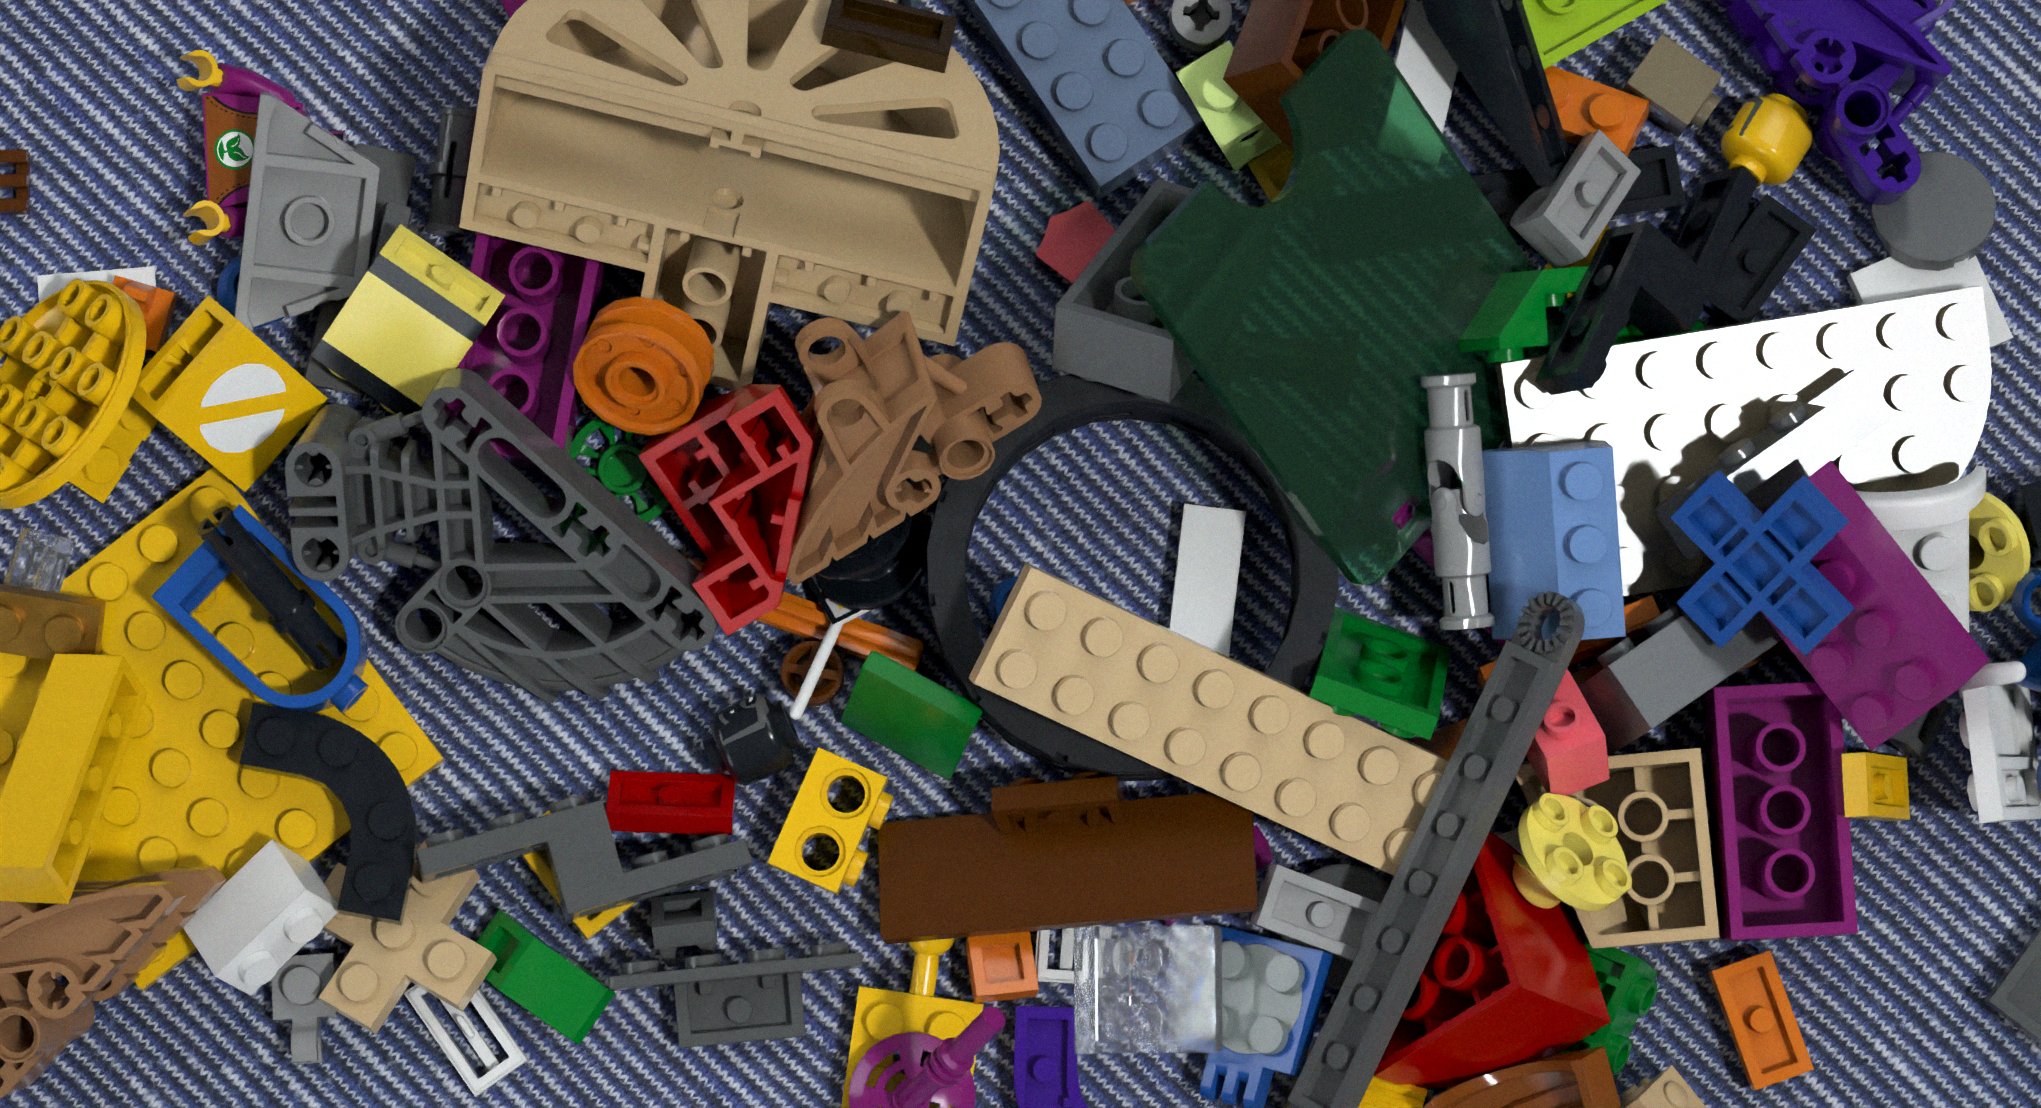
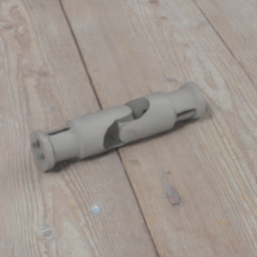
(1460, 544)

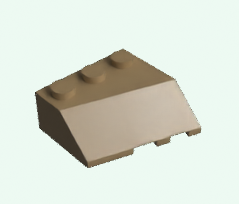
(1665, 844)

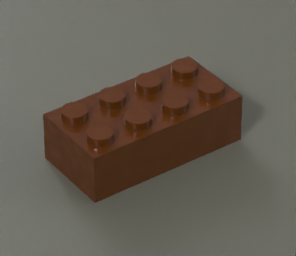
(1286, 38)

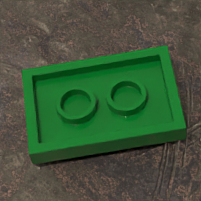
(1381, 675)

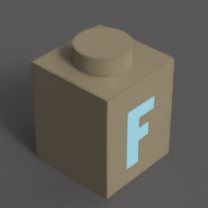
(1675, 86)

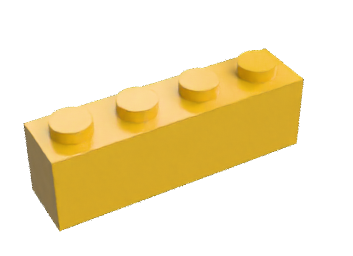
(64, 774)

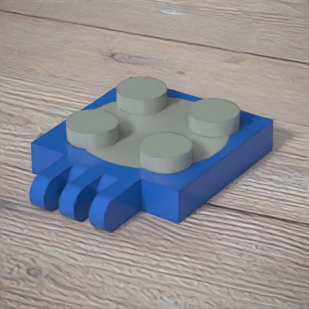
(1267, 1015)

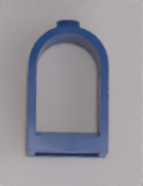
(206, 571)

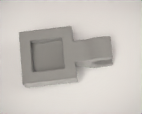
(297, 1000)

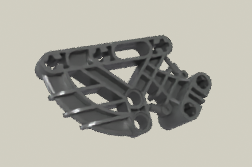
(361, 491)

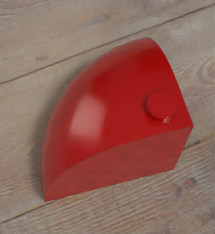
(1497, 986)

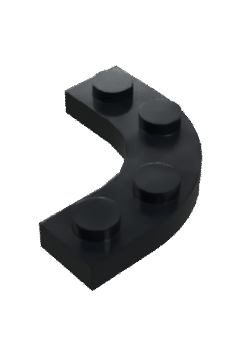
(368, 787)

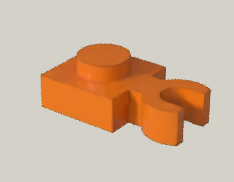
(1001, 967)

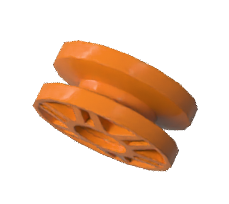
(644, 366)

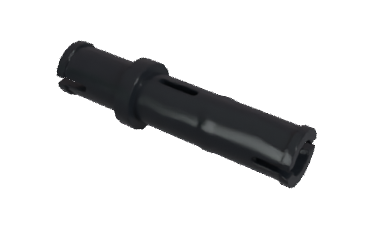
(288, 608)

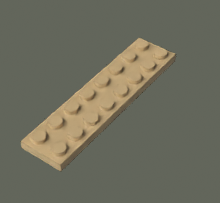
(1207, 719)

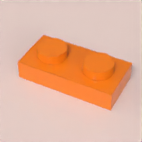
(1591, 106)
(1760, 1020)

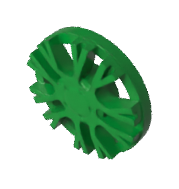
(619, 468)

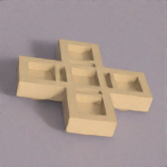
(418, 951)

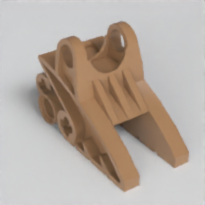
(867, 416)
(98, 937)

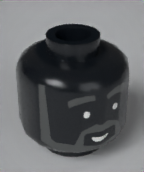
(751, 739)

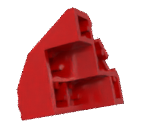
(739, 491)

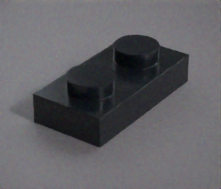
(1757, 260)

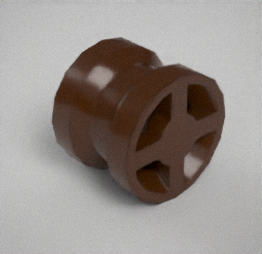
(799, 661)

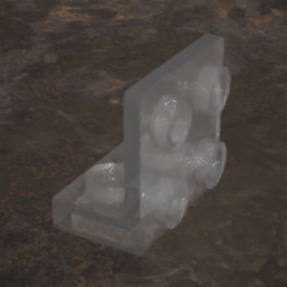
(1148, 989)

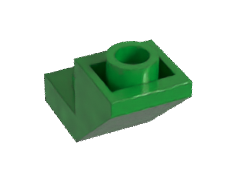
(1516, 312)
(543, 978)

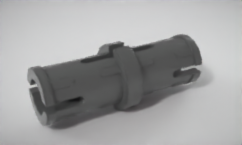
(454, 133)

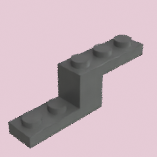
(581, 857)

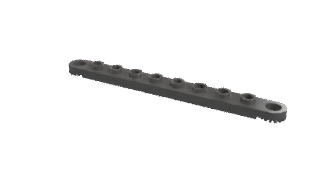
(1439, 857)

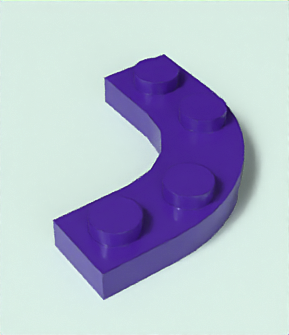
(1046, 1058)

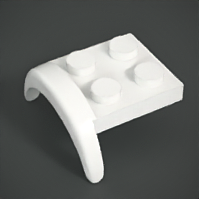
(1934, 533)
(2001, 744)

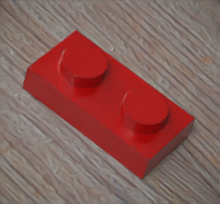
(671, 802)

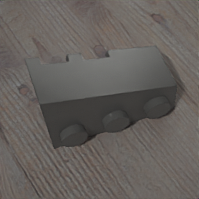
(1665, 673)

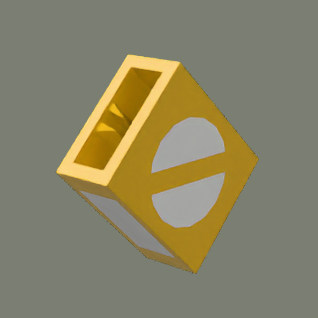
(226, 394)

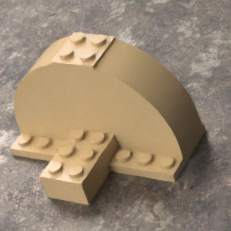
(735, 163)

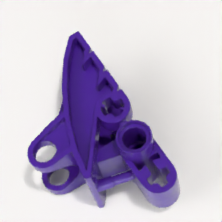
(1859, 39)

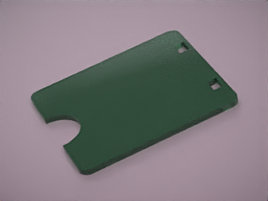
(1340, 300)

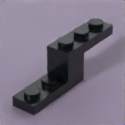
(1647, 280)

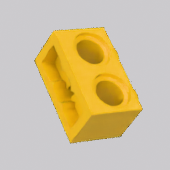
(814, 816)

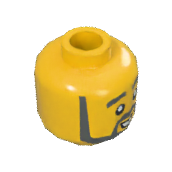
(1768, 138)

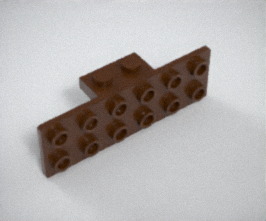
(1065, 861)

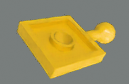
(892, 1012)

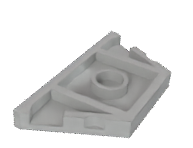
(303, 217)

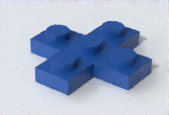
(1762, 562)

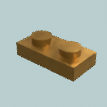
(49, 623)

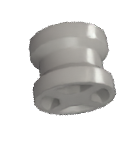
(1198, 31)

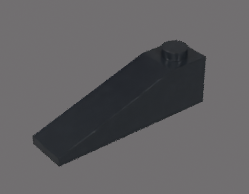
(1503, 66)

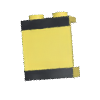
(407, 323)

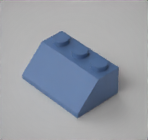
(1554, 532)

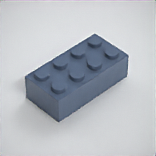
(1093, 83)

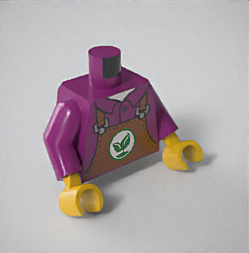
(229, 140)

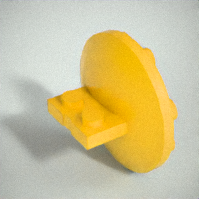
(70, 393)

